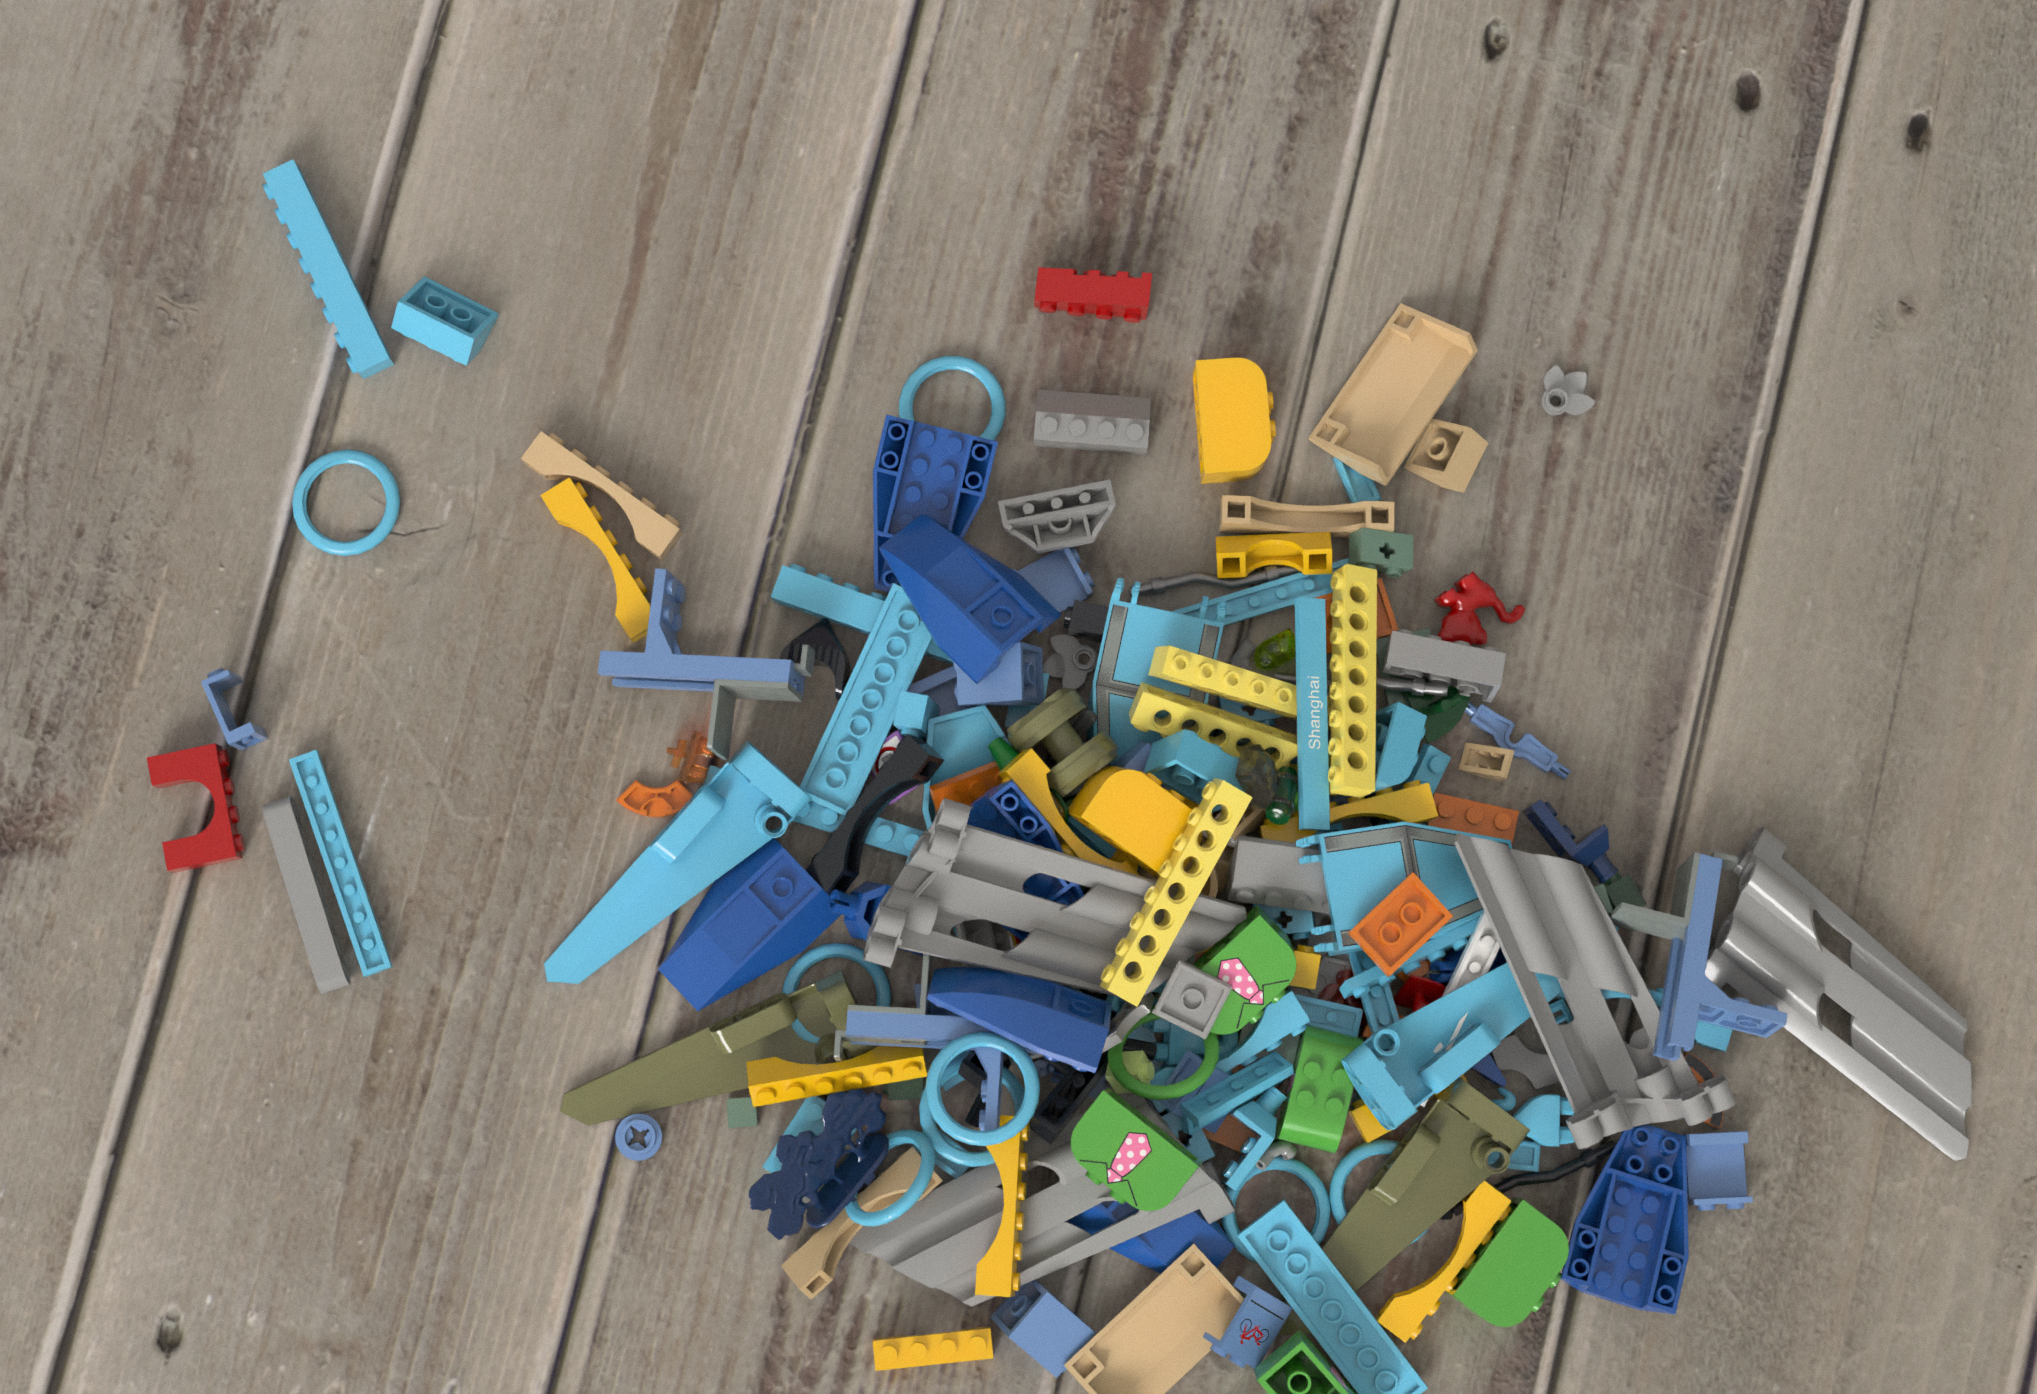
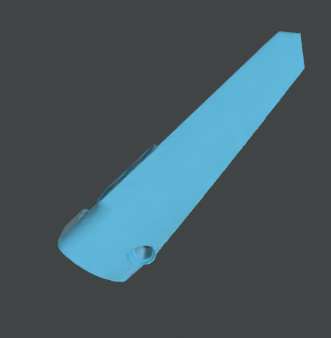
(698, 846)
(1392, 1078)

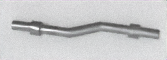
(1159, 585)
(1417, 686)

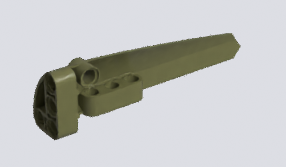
(716, 1056)
(1420, 1182)

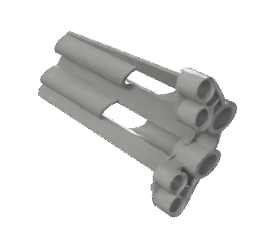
(980, 875)
(1558, 927)
(1900, 1031)
(958, 1222)

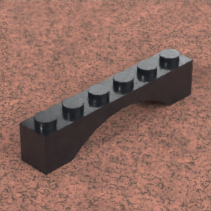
(839, 859)

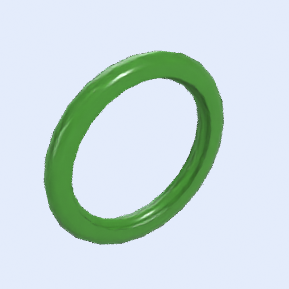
(1168, 1091)

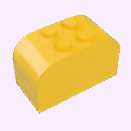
(1232, 419)
(1133, 815)

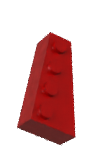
(1093, 293)

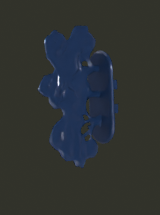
(811, 1162)

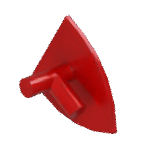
(1418, 992)

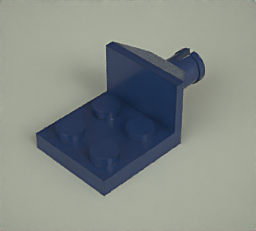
(1587, 851)

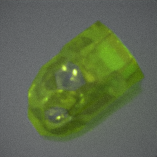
(1276, 650)

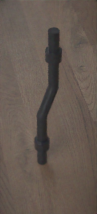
(1586, 1159)

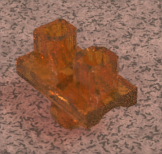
(689, 771)

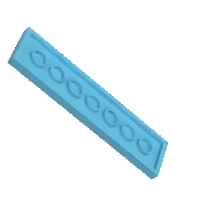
(868, 705)
(1328, 1304)

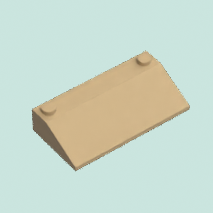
(1394, 393)
(1159, 1331)

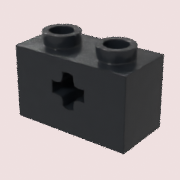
(1086, 620)

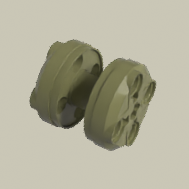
(1051, 728)

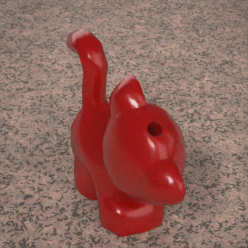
(1462, 621)

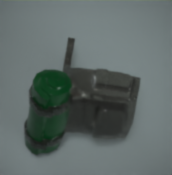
(1269, 786)

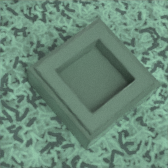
(741, 1112)

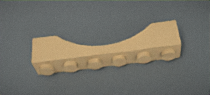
(555, 462)
(1263, 517)
(816, 1261)

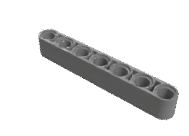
(306, 895)

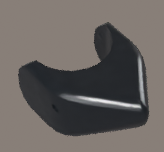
(827, 649)

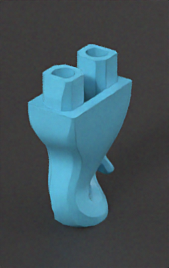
(1178, 1040)
(1541, 1116)

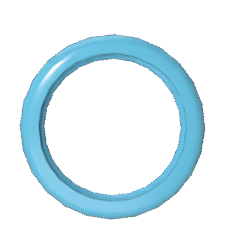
(956, 363)
(351, 547)
(830, 951)
(993, 1136)
(943, 1146)
(1345, 1166)
(1306, 1174)
(915, 1191)

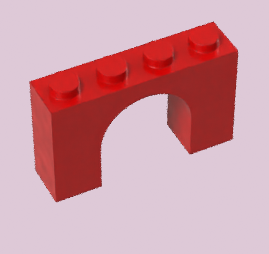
(220, 839)

